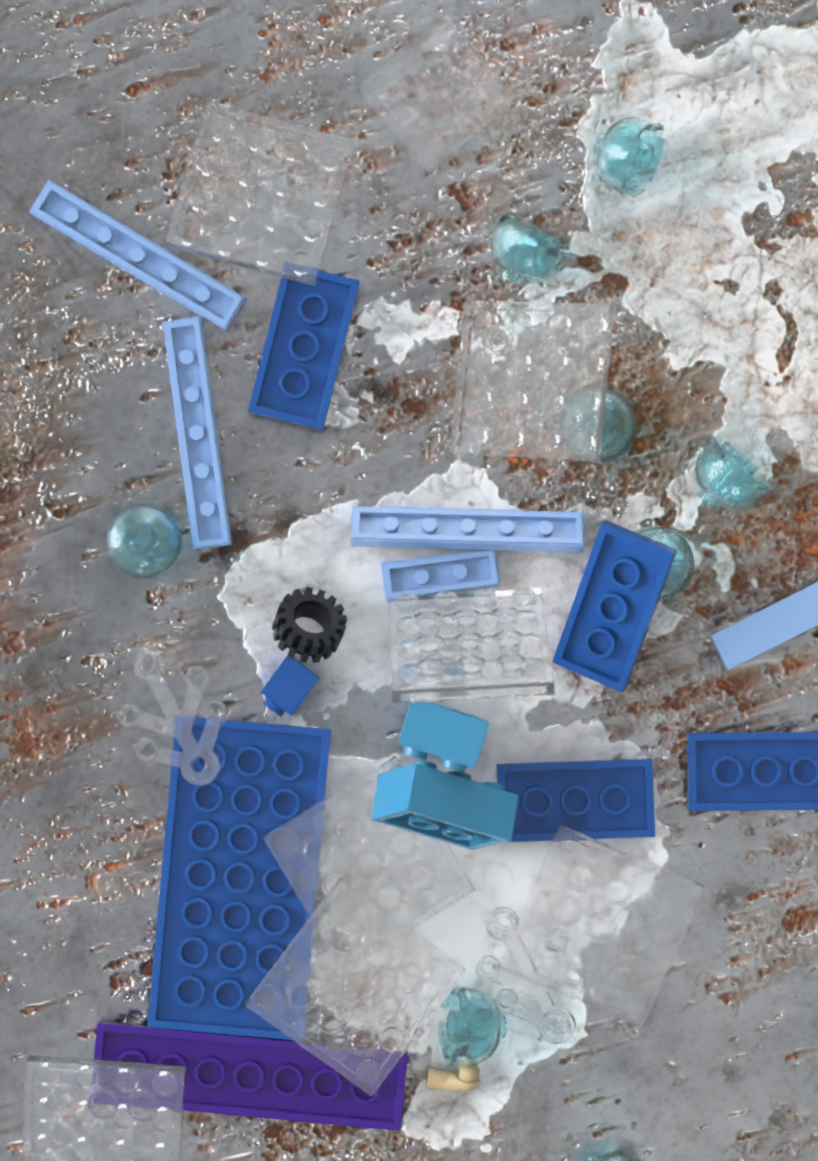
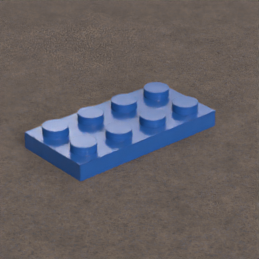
(304, 350)
(614, 606)
(752, 771)
(587, 796)

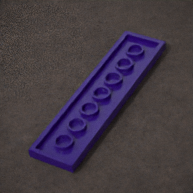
(256, 1076)

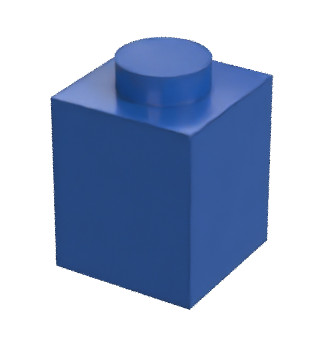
(288, 687)

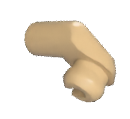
(449, 1080)

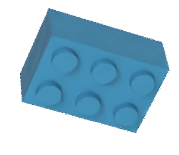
(443, 733)
(445, 805)

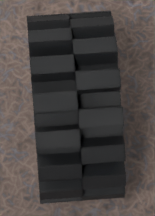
(315, 608)

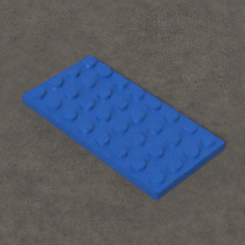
(222, 893)

